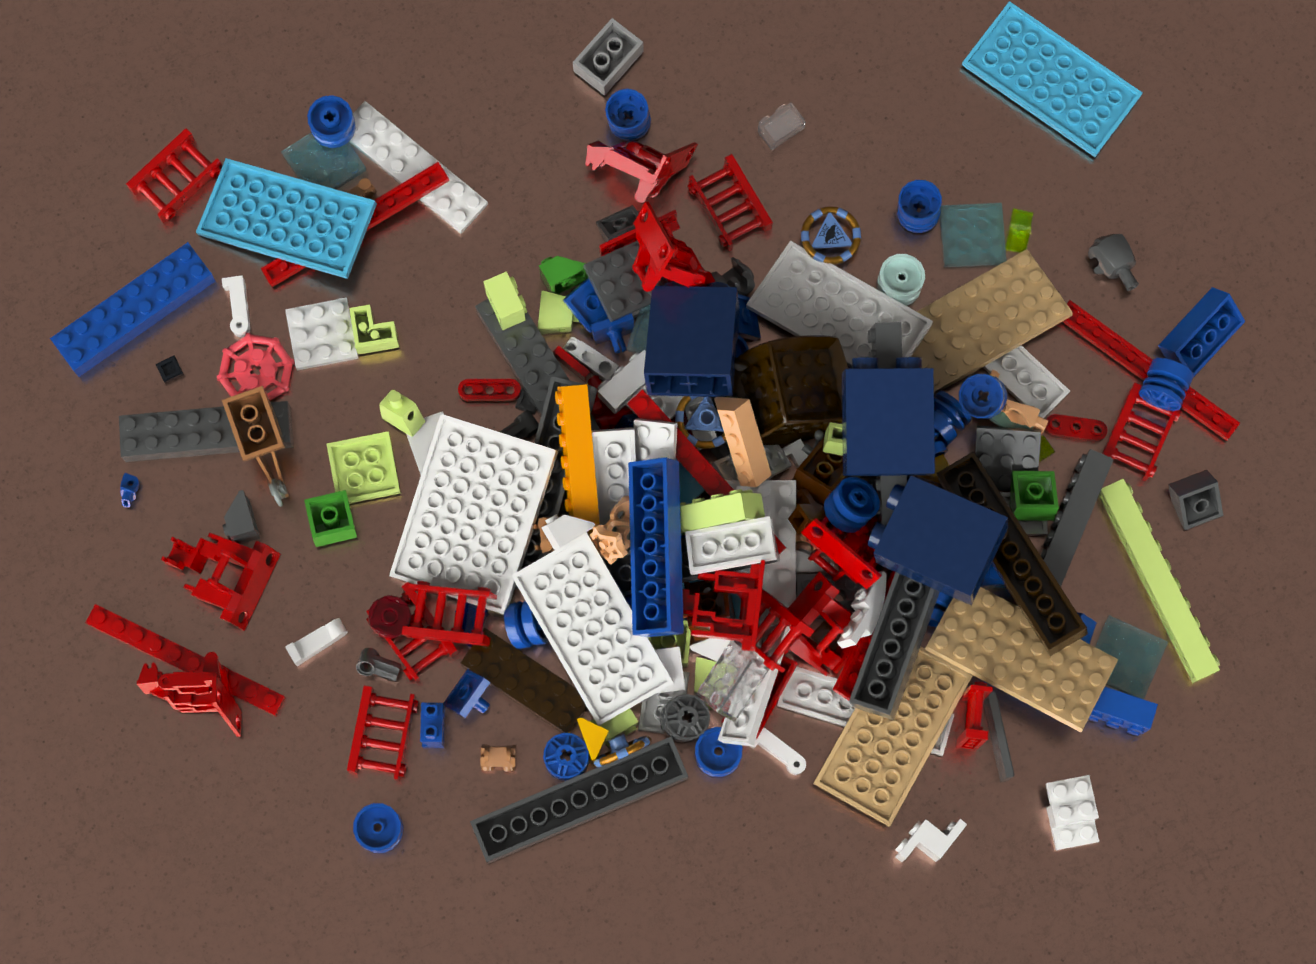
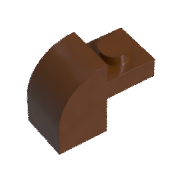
(805, 511)

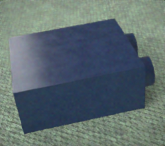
(692, 340)
(888, 418)
(938, 539)

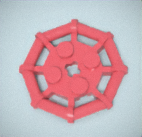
(257, 358)

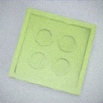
(364, 467)

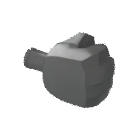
(1114, 259)
(738, 276)

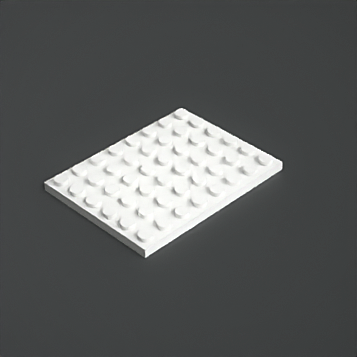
(473, 511)

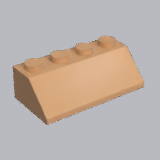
(743, 440)

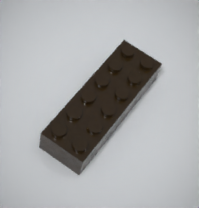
(526, 683)

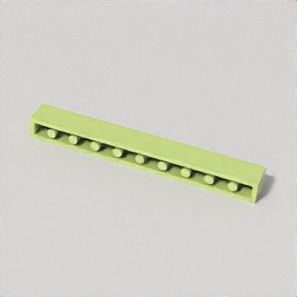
(1158, 581)

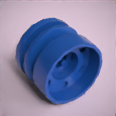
(628, 104)
(920, 195)
(1166, 384)
(971, 393)
(948, 417)
(563, 769)

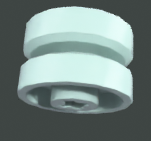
(901, 278)

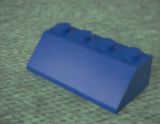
(1203, 330)

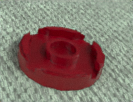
(389, 616)

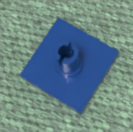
(585, 305)
(748, 321)
(613, 331)
(468, 695)

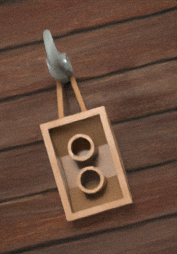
(257, 433)

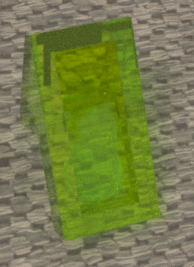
(1019, 230)

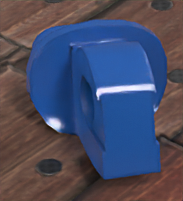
(128, 492)

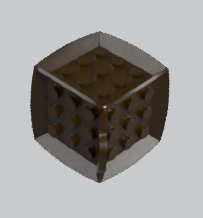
(792, 386)

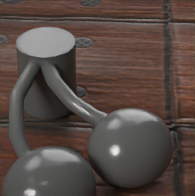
(819, 435)

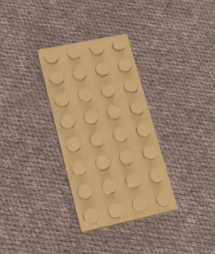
(988, 319)
(1003, 650)
(882, 757)

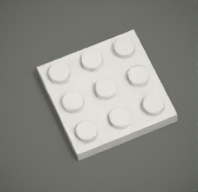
(321, 334)

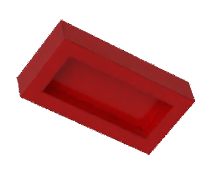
(572, 364)

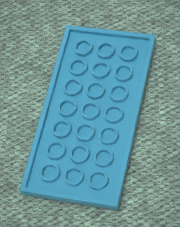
(1052, 79)
(286, 218)

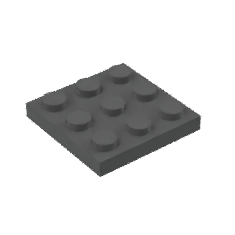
(617, 283)
(1006, 451)

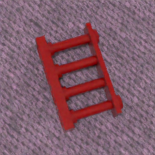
(166, 157)
(740, 185)
(1119, 433)
(787, 618)
(456, 634)
(444, 647)
(365, 720)
(974, 736)

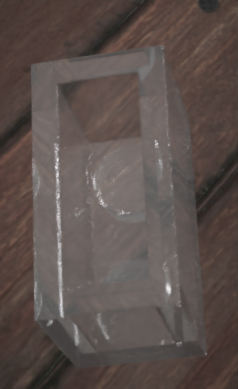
(781, 125)

